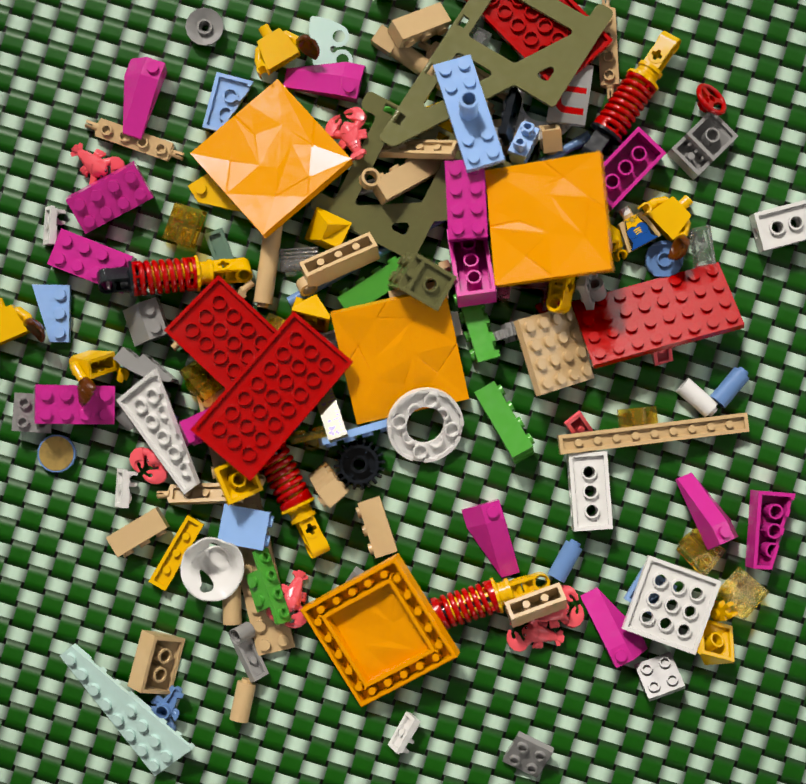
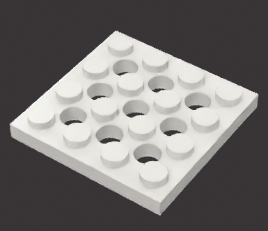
(702, 605)

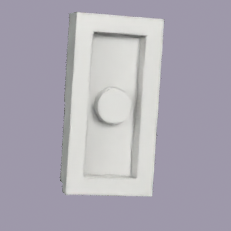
(50, 225)
(122, 494)
(404, 733)

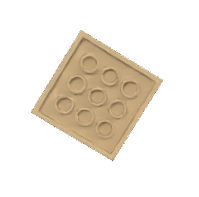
(553, 351)

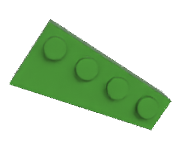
(478, 332)
(504, 422)

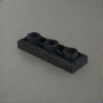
(510, 116)

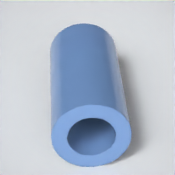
(730, 386)
(565, 560)

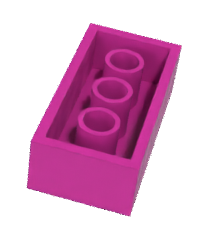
(629, 165)
(109, 197)
(465, 203)
(84, 257)
(474, 272)
(61, 405)

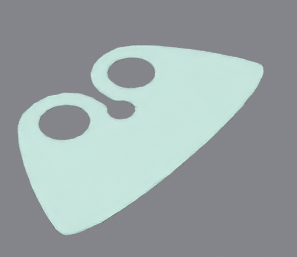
(322, 31)

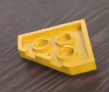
(209, 193)

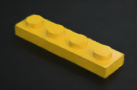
(173, 556)

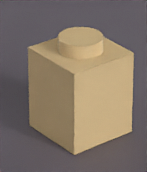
(550, 138)

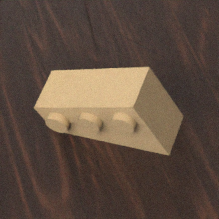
(327, 485)

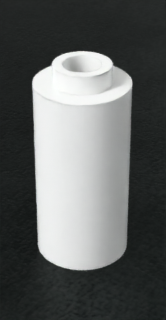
(697, 398)

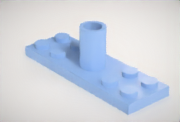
(468, 113)

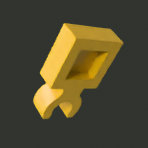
(722, 611)

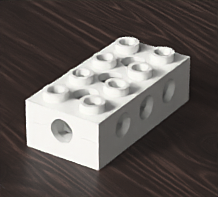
(780, 216)
(601, 496)

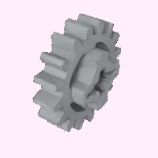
(507, 333)

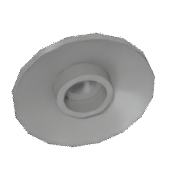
(200, 18)

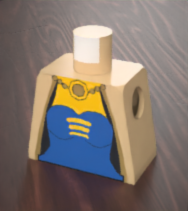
(636, 230)

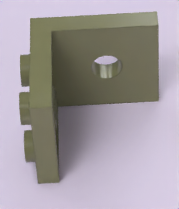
(413, 274)

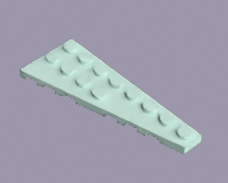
(142, 729)

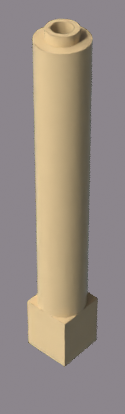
(407, 56)
(267, 269)

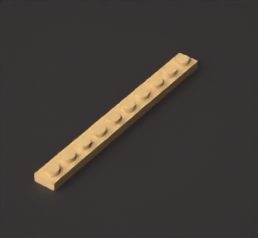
(653, 433)

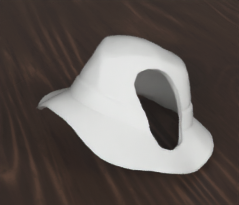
(221, 563)

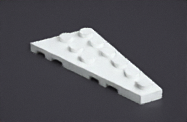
(154, 418)

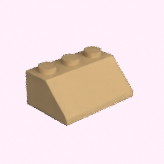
(155, 662)

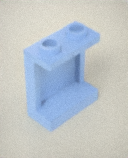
(245, 526)

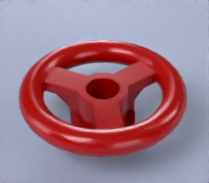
(708, 101)

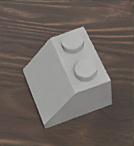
(146, 321)

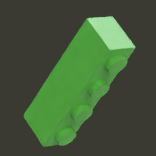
(369, 288)

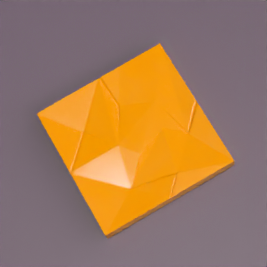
(271, 158)
(549, 220)
(396, 349)
(380, 630)

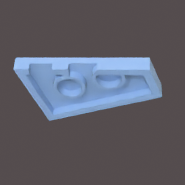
(225, 99)
(55, 310)

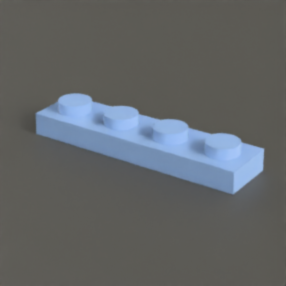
(366, 430)

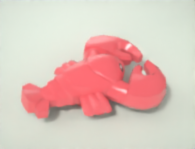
(349, 132)
(94, 163)
(138, 454)
(293, 597)
(574, 620)
(536, 635)

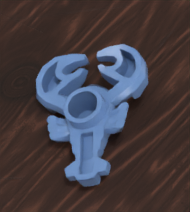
(166, 708)

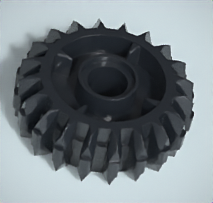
(347, 467)

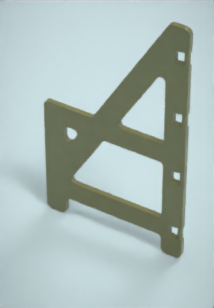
(562, 56)
(380, 218)

